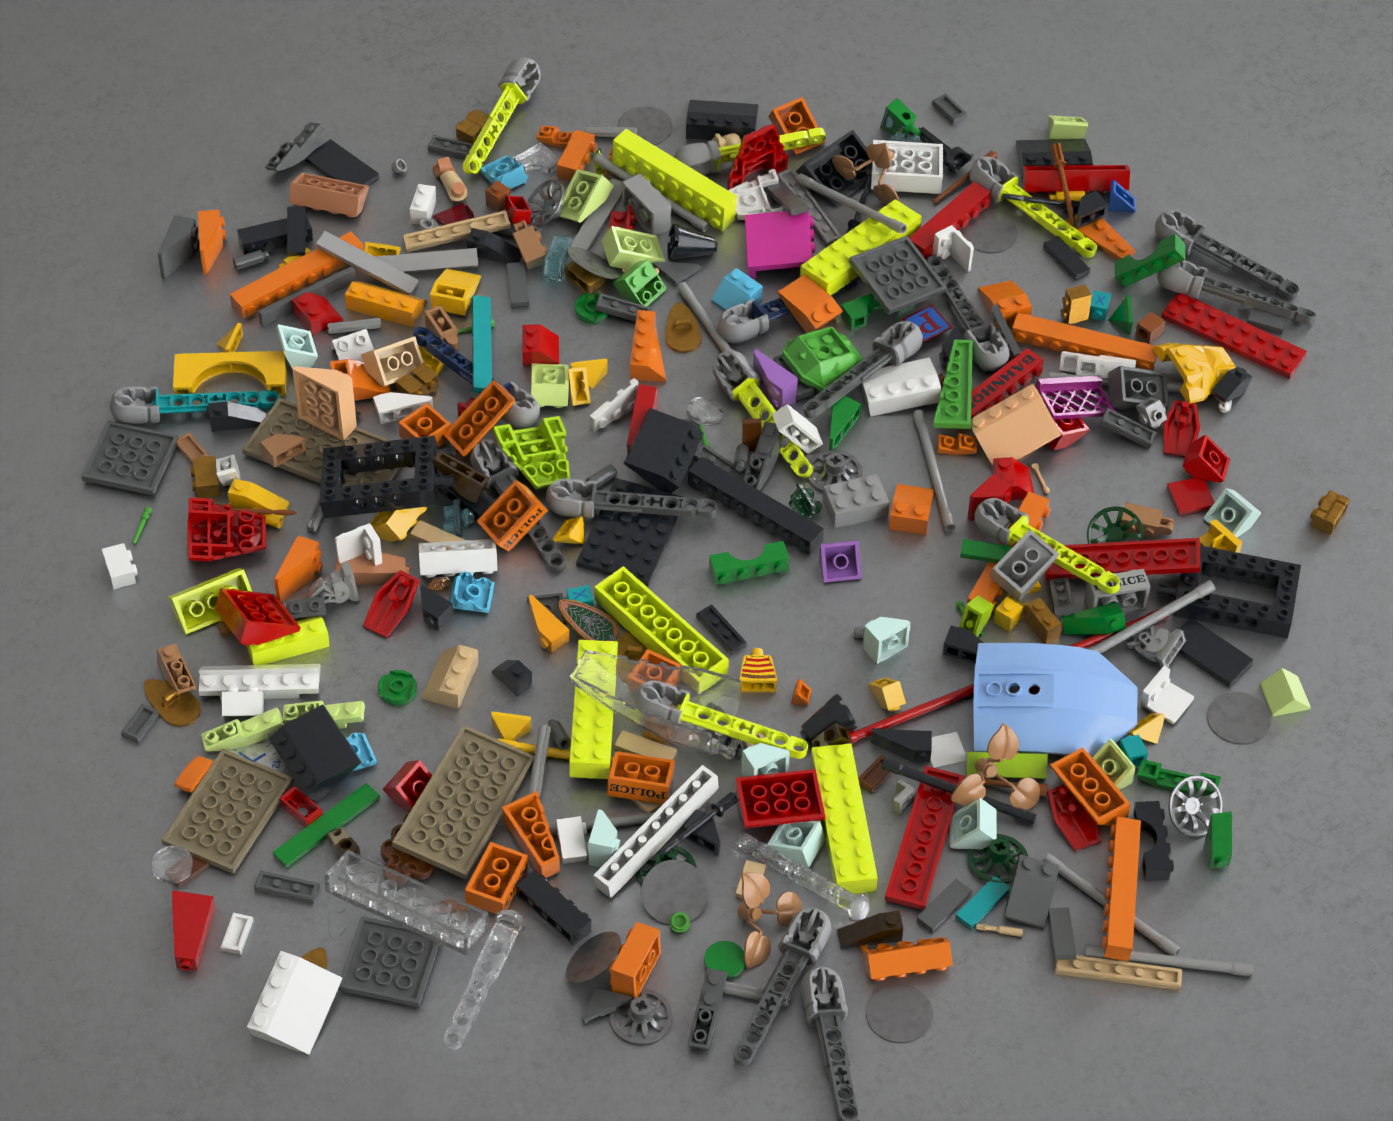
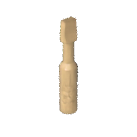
(1001, 929)

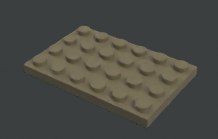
(228, 810)

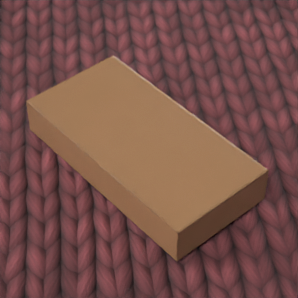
(190, 447)

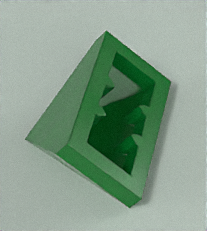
(1123, 316)

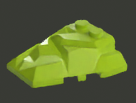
(537, 450)

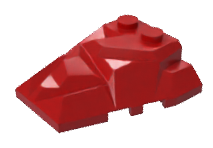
(758, 151)
(222, 532)

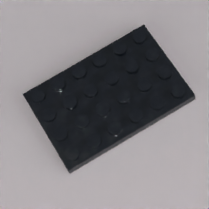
(628, 537)

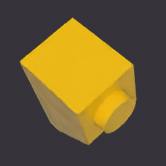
(1009, 613)
(888, 693)

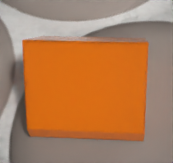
(801, 693)

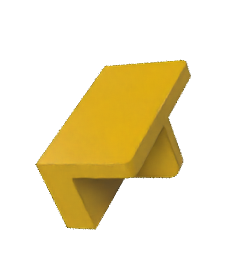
(1220, 538)

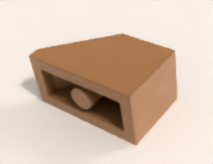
(282, 448)

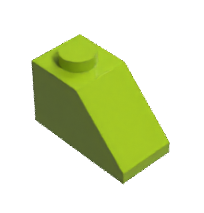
(976, 615)

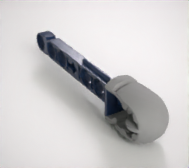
(737, 327)
(520, 415)

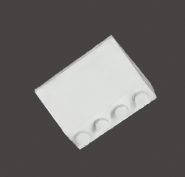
(913, 168)
(901, 387)
(294, 1003)

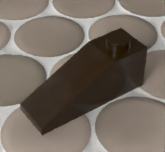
(468, 481)
(877, 929)

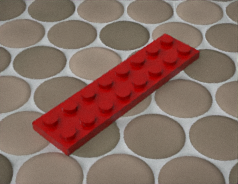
(1234, 334)
(1153, 556)
(922, 842)

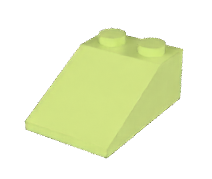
(584, 195)
(627, 247)
(550, 384)

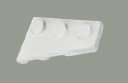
(613, 410)

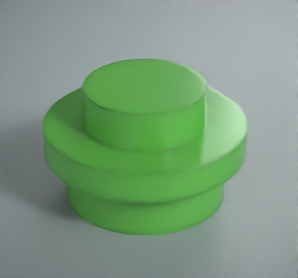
(679, 922)

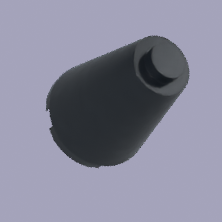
(689, 243)
(828, 714)

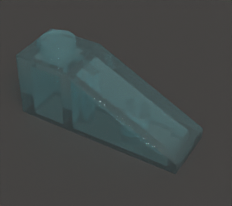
(556, 258)

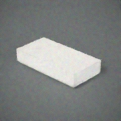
(236, 933)

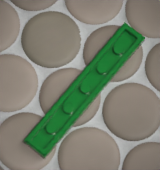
(328, 822)

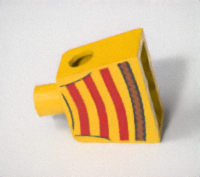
(758, 673)

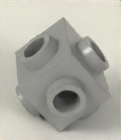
(1151, 413)

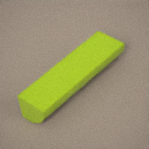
(1021, 766)

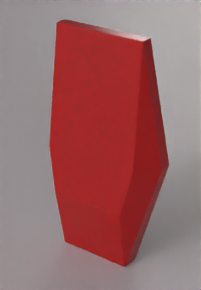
(1180, 428)
(391, 603)
(1072, 819)

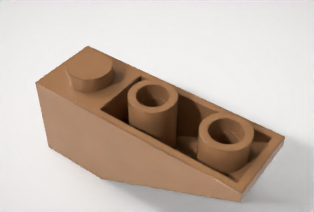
(174, 669)

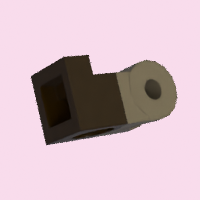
(832, 735)
(342, 841)

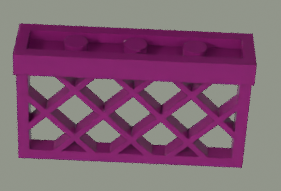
(1071, 387)

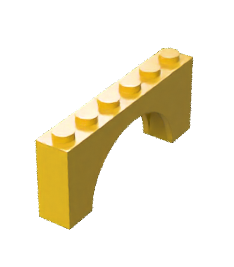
(195, 368)

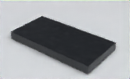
(340, 164)
(1213, 653)

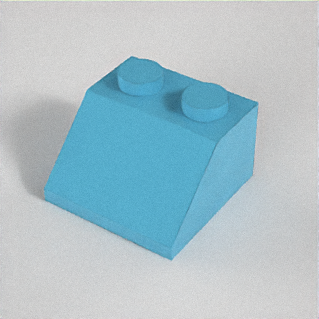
(737, 289)

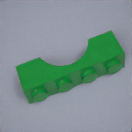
(1168, 253)
(857, 311)
(727, 568)

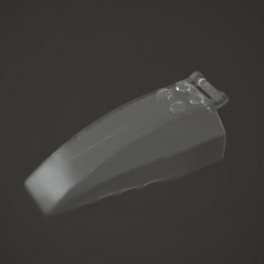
(615, 680)

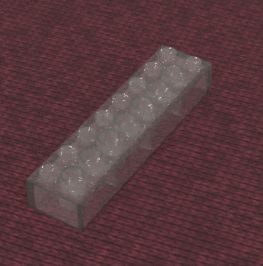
(406, 902)

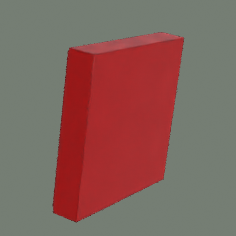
(1190, 496)

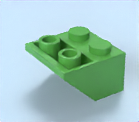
(640, 283)

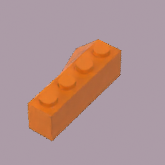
(646, 355)
(532, 832)
(906, 958)

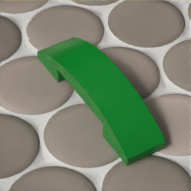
(1154, 774)

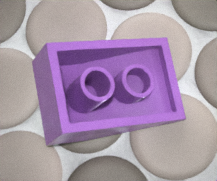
(777, 383)

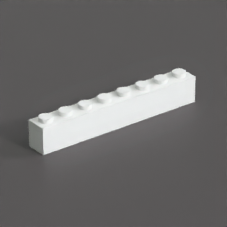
(656, 831)

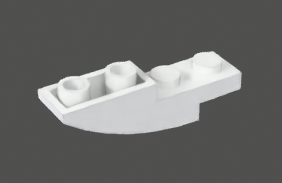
(1092, 365)

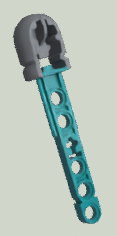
(129, 403)

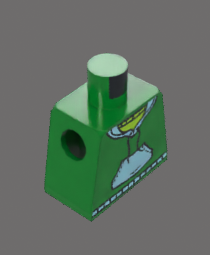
(899, 119)

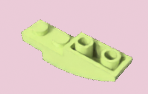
(340, 712)
(240, 734)

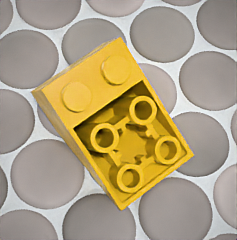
(454, 291)

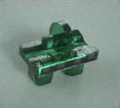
(802, 500)

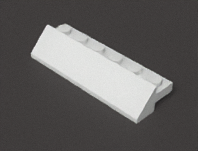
(275, 681)

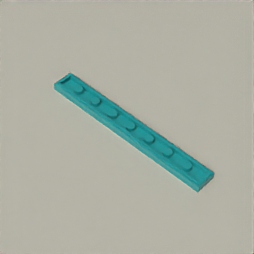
(481, 343)

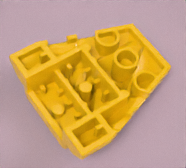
(1198, 365)

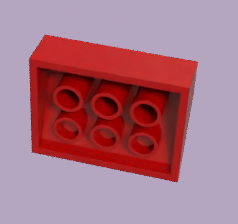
(254, 616)
(779, 798)

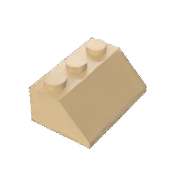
(392, 361)
(451, 676)

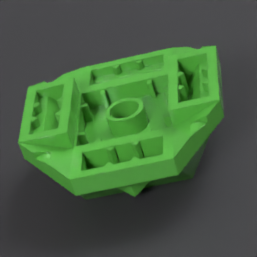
(820, 357)

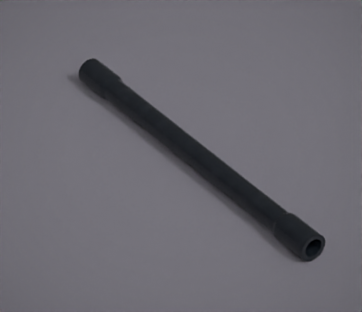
(899, 769)

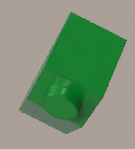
(844, 415)
(1096, 620)
(1219, 840)

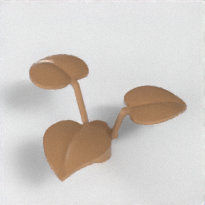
(882, 158)
(1001, 745)
(755, 889)

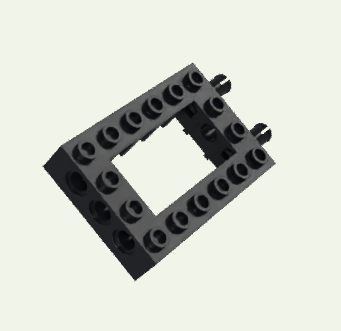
(381, 496)
(1236, 612)

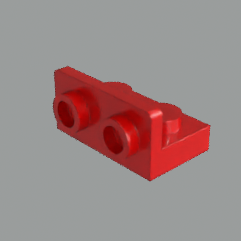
(622, 219)

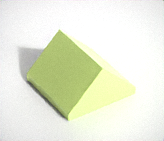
(1067, 127)
(1284, 693)
(1115, 764)

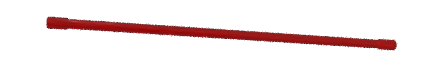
(961, 693)

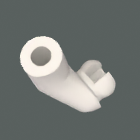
(1224, 407)

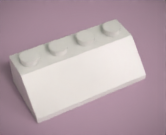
(475, 557)

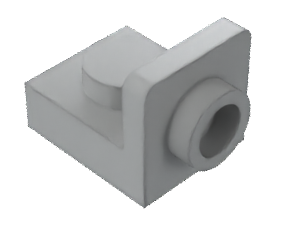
(904, 796)

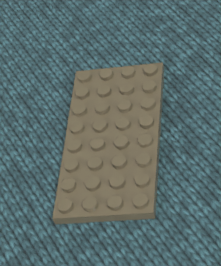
(284, 420)
(463, 802)

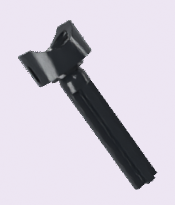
(954, 158)

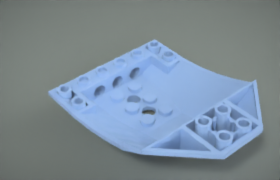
(1078, 703)

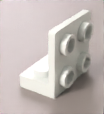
(952, 243)
(352, 345)
(359, 542)
(1165, 697)

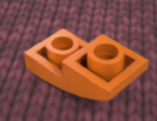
(552, 136)
(961, 445)
(193, 774)

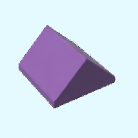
(840, 561)

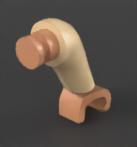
(453, 184)

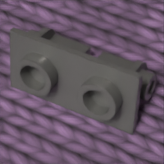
(306, 607)

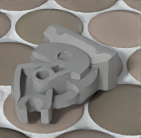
(336, 587)
(1157, 644)

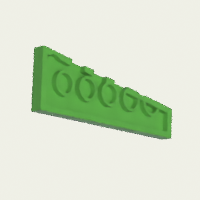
(955, 398)

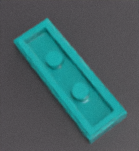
(982, 903)

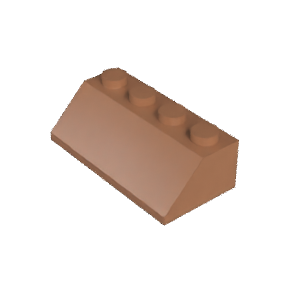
(328, 194)

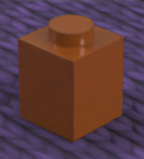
(496, 196)
(1150, 328)

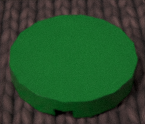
(585, 309)
(397, 687)
(725, 957)

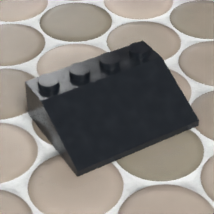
(714, 117)
(1040, 153)
(824, 172)
(663, 450)
(315, 752)

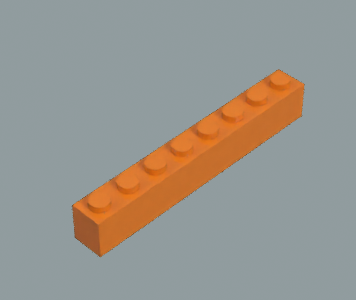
(288, 279)
(1079, 340)
(1037, 509)
(1122, 889)

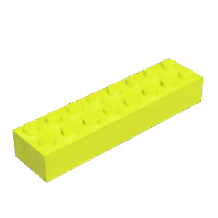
(675, 180)
(831, 266)
(656, 623)
(591, 725)
(845, 820)

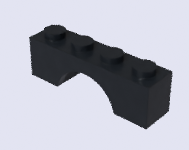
(1155, 862)

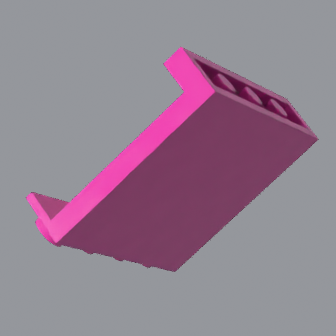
(778, 240)

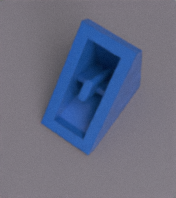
(1120, 200)

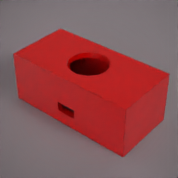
(517, 209)
(296, 799)

